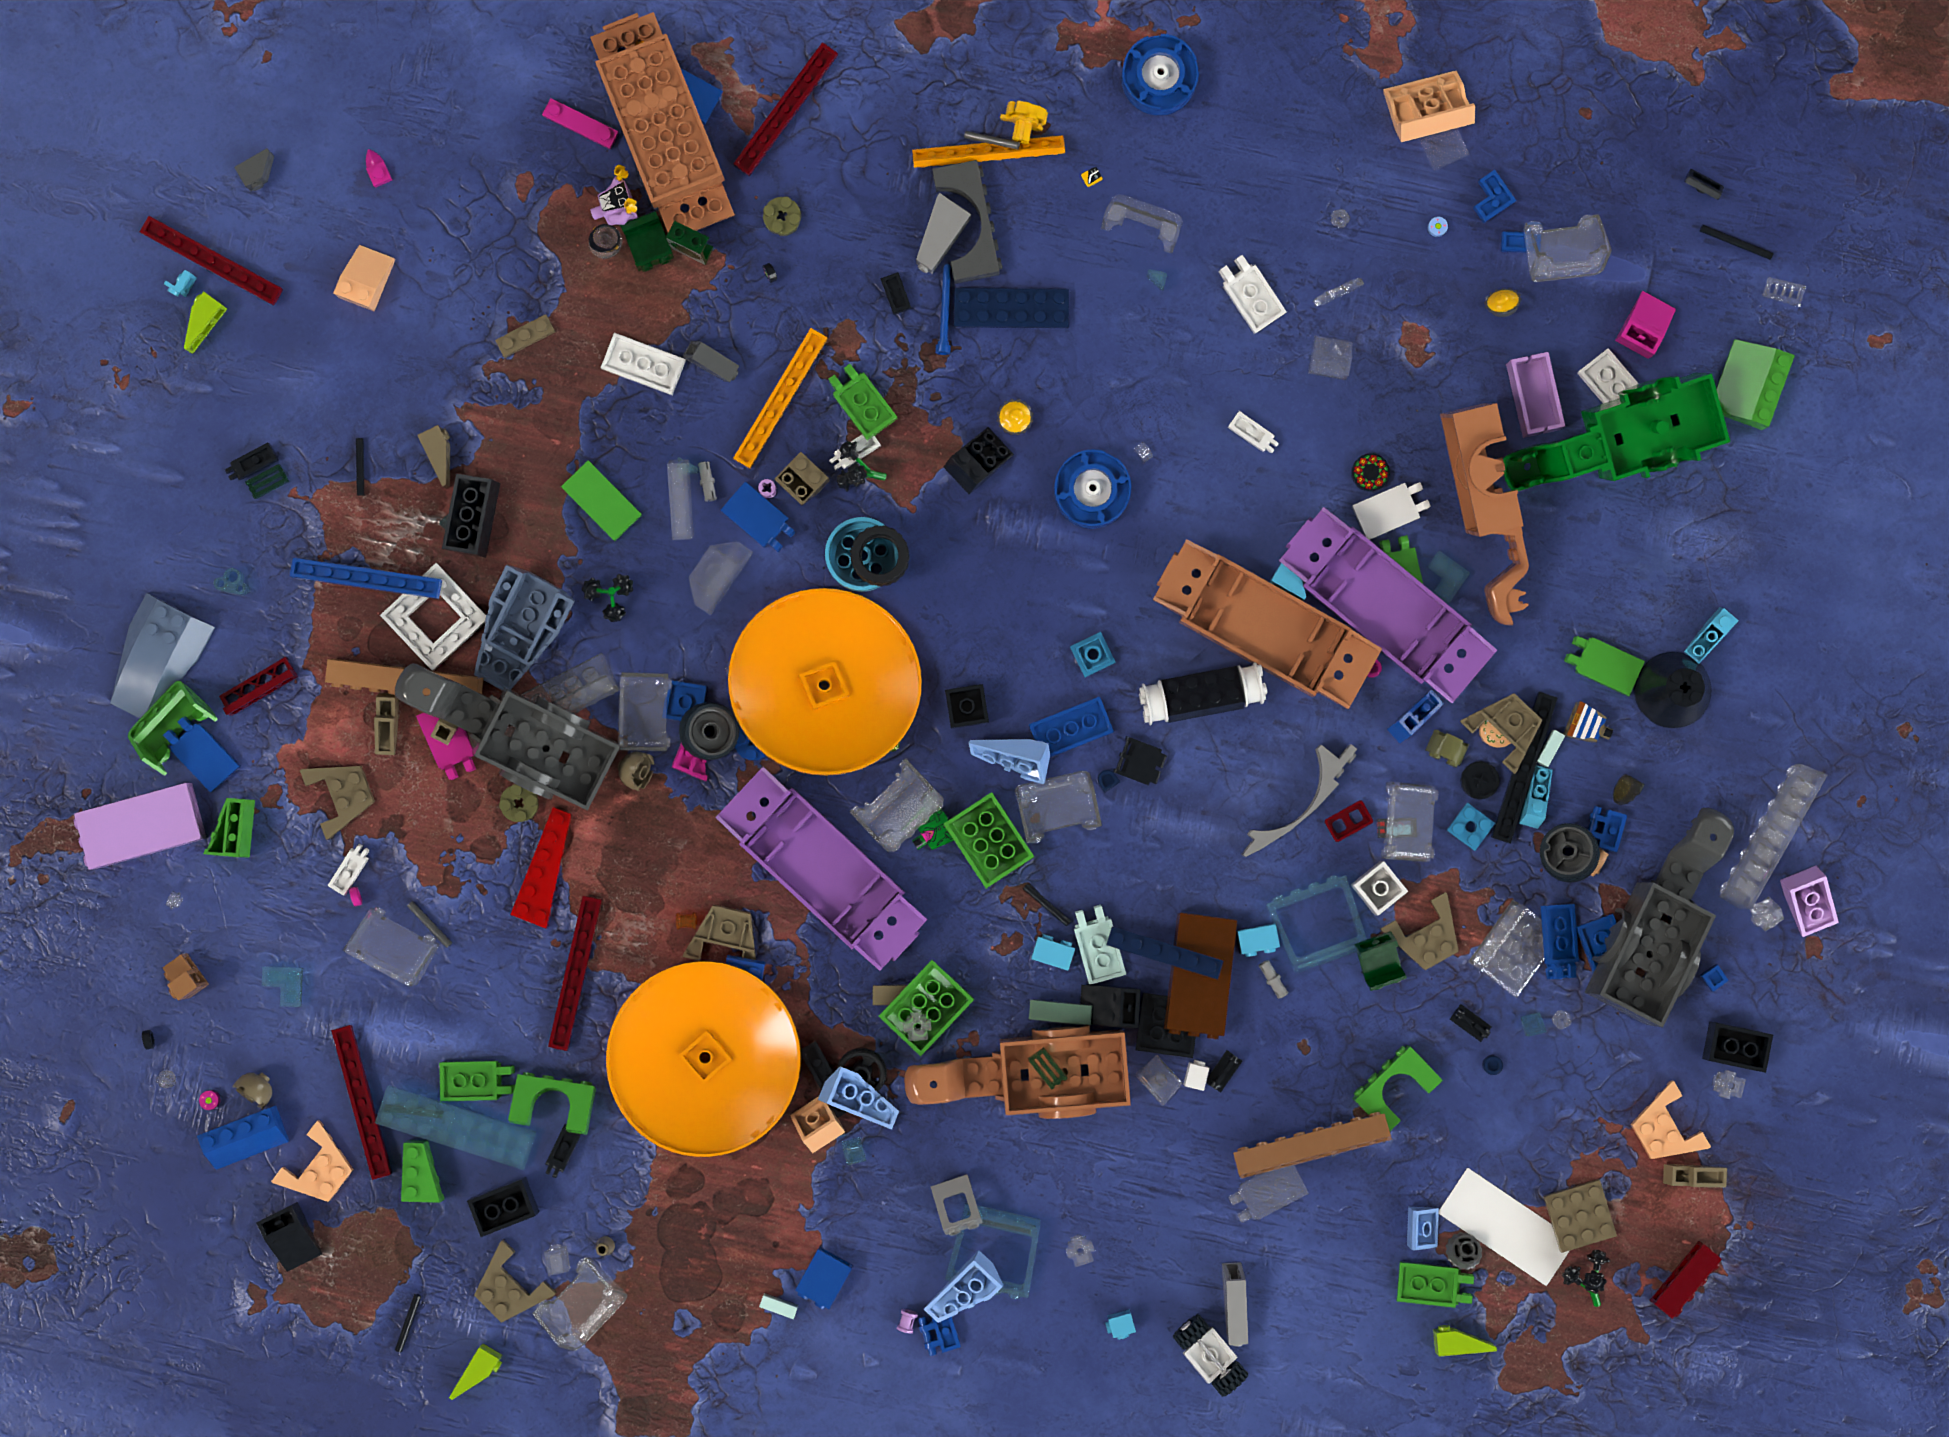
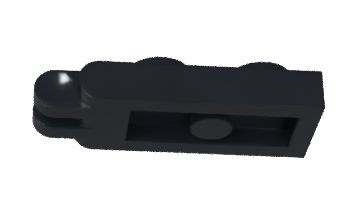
(252, 462)
(562, 1151)

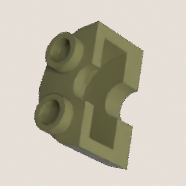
(1447, 747)

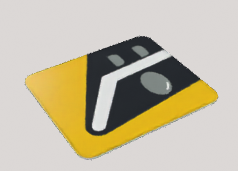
(1091, 177)

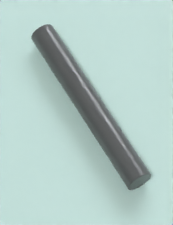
(992, 140)
(429, 924)

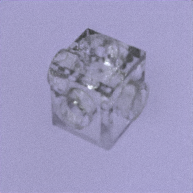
(1766, 914)
(917, 1034)
(1728, 1084)
(1080, 1257)

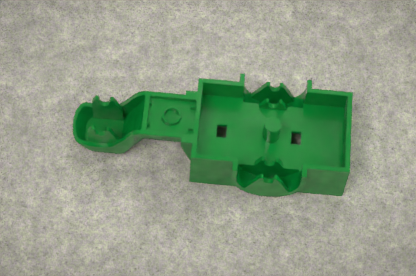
(1646, 432)

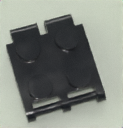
(1140, 762)

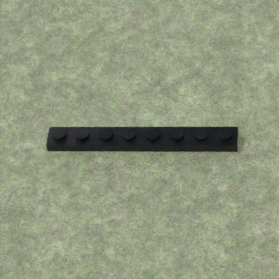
(1520, 781)

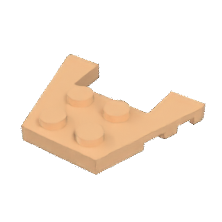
(1658, 1131)
(323, 1174)

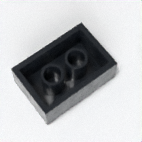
(1737, 1046)
(503, 1206)

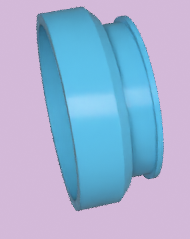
(836, 550)

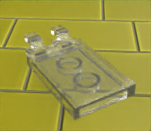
(1268, 1192)

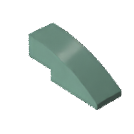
(1060, 1012)

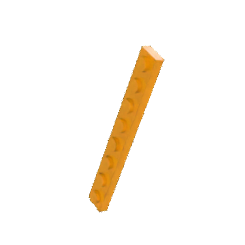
(984, 152)
(780, 398)

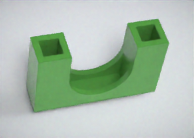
(1404, 1062)
(530, 1088)

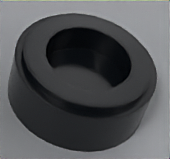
(769, 272)
(148, 1039)

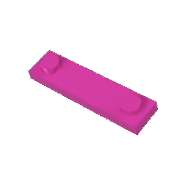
(580, 123)

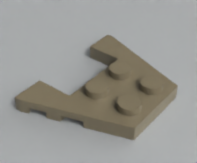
(1513, 721)
(348, 791)
(725, 928)
(1433, 941)
(502, 1293)

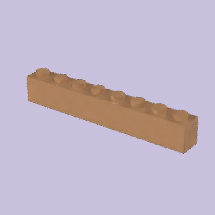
(383, 677)
(1312, 1145)

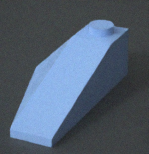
(1021, 755)
(853, 1094)
(970, 1285)

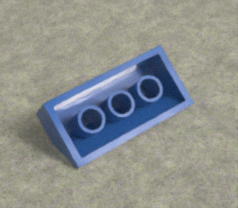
(243, 1138)

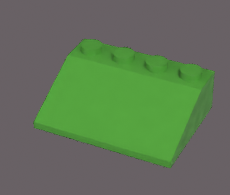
(1752, 383)
(988, 840)
(935, 996)

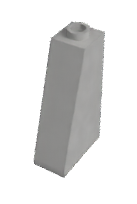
(942, 231)
(1235, 1303)

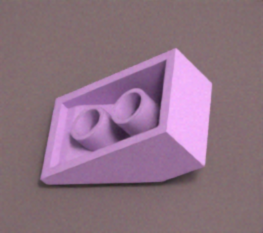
(1810, 900)

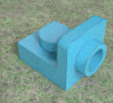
(183, 284)

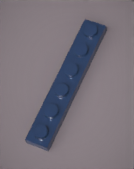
(1165, 953)

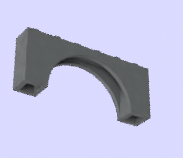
(966, 181)

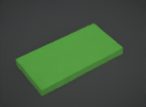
(601, 500)

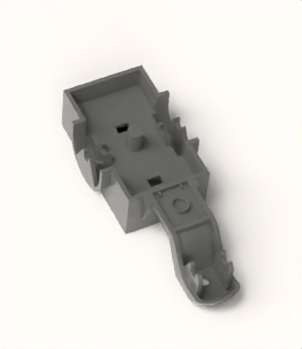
(536, 744)
(1662, 949)

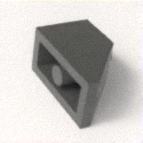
(256, 170)

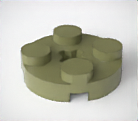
(772, 211)
(519, 814)

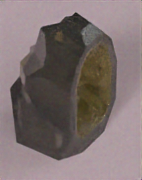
(1627, 789)

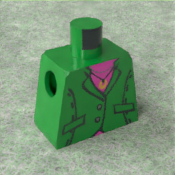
(933, 832)

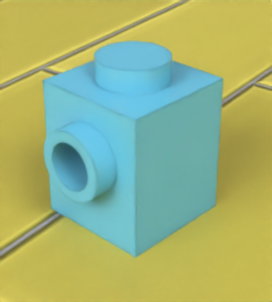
(1120, 1324)

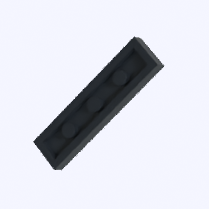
(819, 1068)

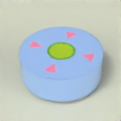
(1437, 226)

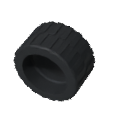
(873, 533)

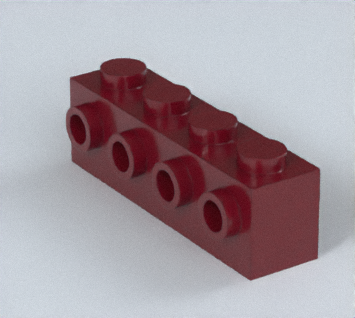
(1686, 1279)

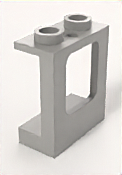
(951, 1188)

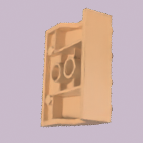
(1429, 106)

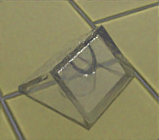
(1159, 1079)

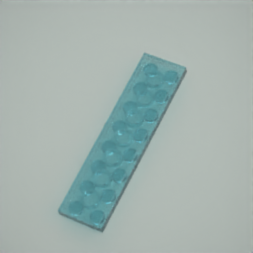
(455, 1127)

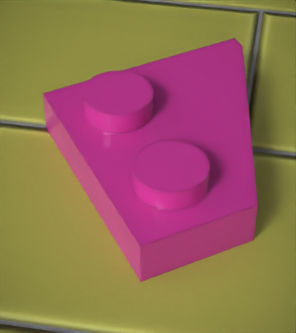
(689, 764)

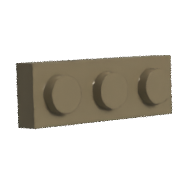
(525, 336)

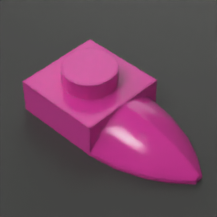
(377, 169)

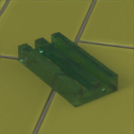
(264, 474)
(1057, 1081)

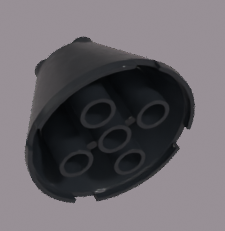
(1672, 690)

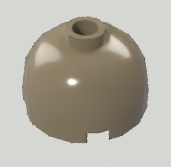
(635, 770)
(254, 1088)

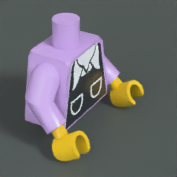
(616, 201)

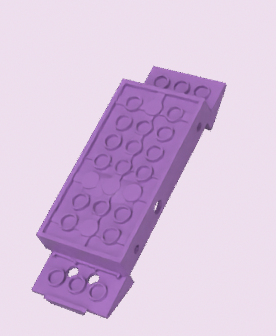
(1386, 605)
(822, 869)

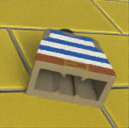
(1586, 724)

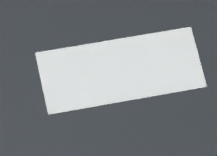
(1504, 1226)

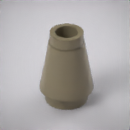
(608, 1243)

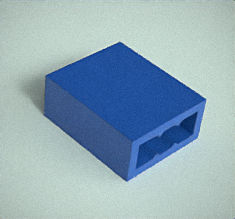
(823, 1278)

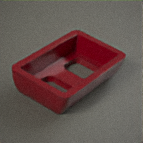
(1351, 828)

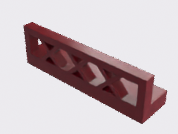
(259, 692)

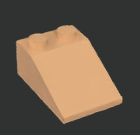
(364, 278)

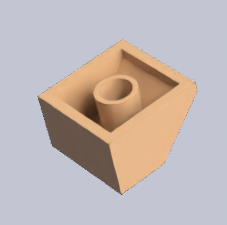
(817, 1124)

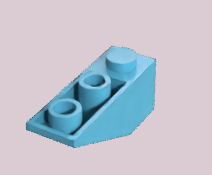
(1710, 634)
(1536, 800)

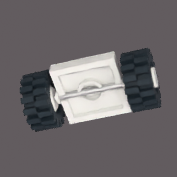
(1210, 1355)

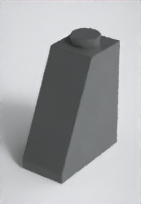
(711, 361)

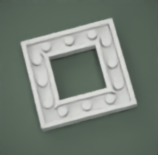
(435, 653)

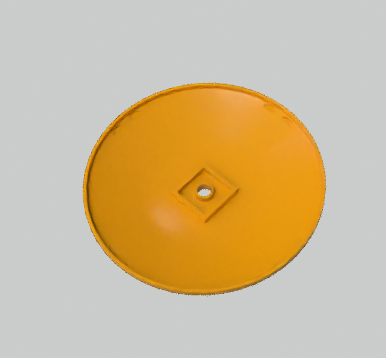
(832, 640)
(659, 1070)

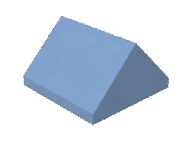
(1422, 1227)

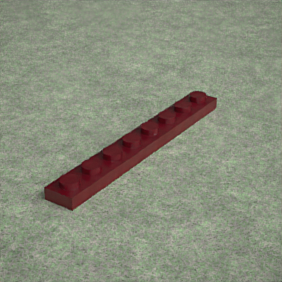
(785, 109)
(211, 260)
(575, 973)
(361, 1102)

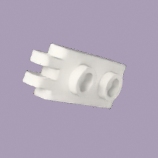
(1253, 432)
(862, 449)
(349, 870)

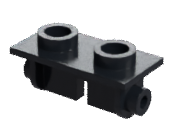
(1471, 1023)
(1223, 1071)

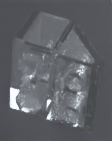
(1330, 357)

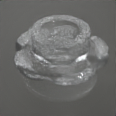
(1340, 213)
(174, 900)
(1560, 1014)
(166, 1079)

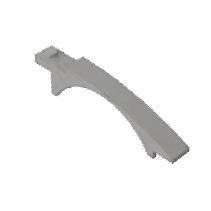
(1329, 768)

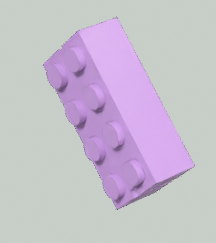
(1535, 394)

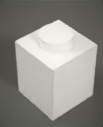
(1196, 1075)

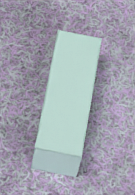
(1550, 748)
(778, 1306)

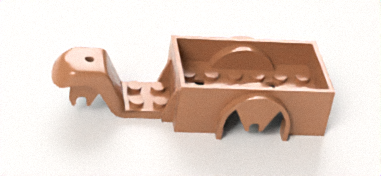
(1482, 506)
(1001, 1074)

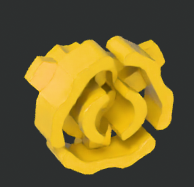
(1026, 118)

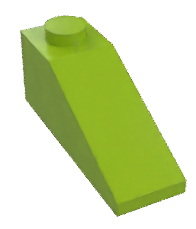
(202, 319)
(1455, 1342)
(480, 1367)

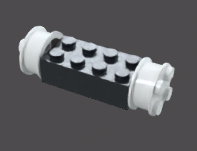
(1202, 694)

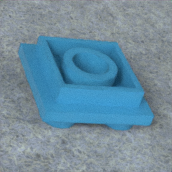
(1104, 654)
(1482, 826)

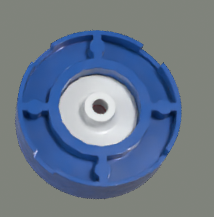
(1159, 74)
(1088, 507)

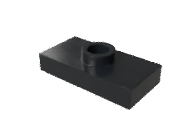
(1704, 184)
(895, 293)

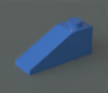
(1415, 716)

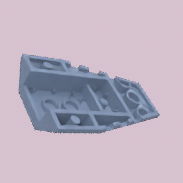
(519, 625)
(157, 653)

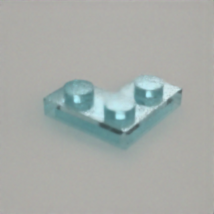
(1452, 576)
(289, 980)

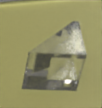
(1143, 452)

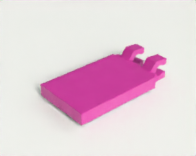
(448, 755)

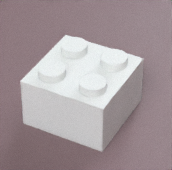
(1379, 888)

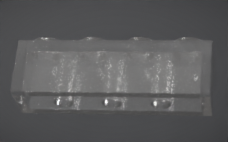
(680, 499)

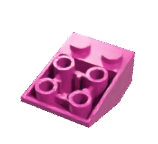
(1646, 325)

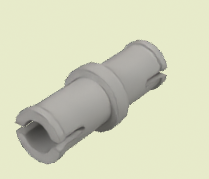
(707, 481)
(1273, 979)

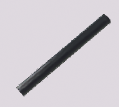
(1736, 242)

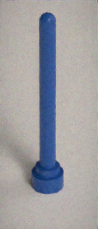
(943, 346)

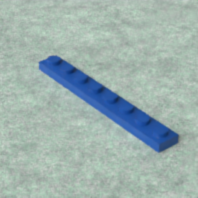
(365, 578)

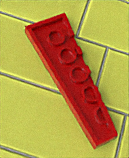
(539, 885)

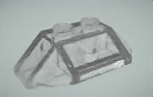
(717, 573)

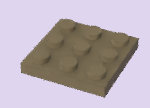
(1579, 1215)

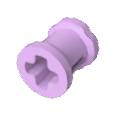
(769, 483)
(907, 1321)

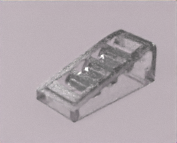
(1782, 298)

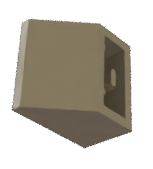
(802, 479)

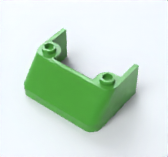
(163, 716)

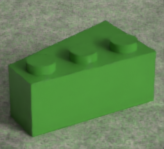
(233, 830)
(419, 1174)

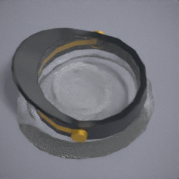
(605, 241)

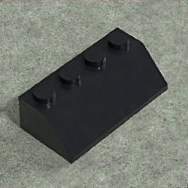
(471, 515)

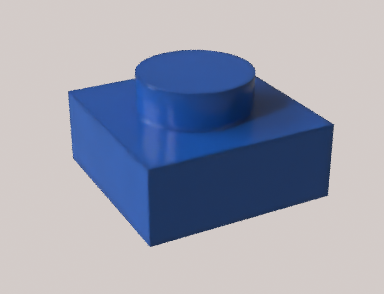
(1714, 977)

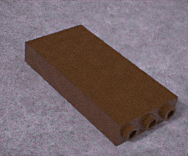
(1194, 1000)

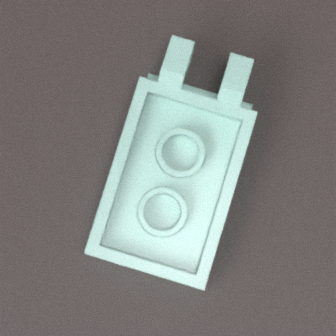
(1099, 960)

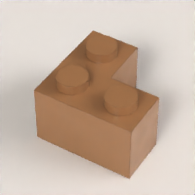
(184, 977)

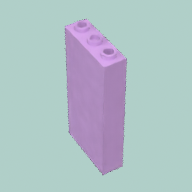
(139, 826)

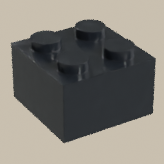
(966, 706)

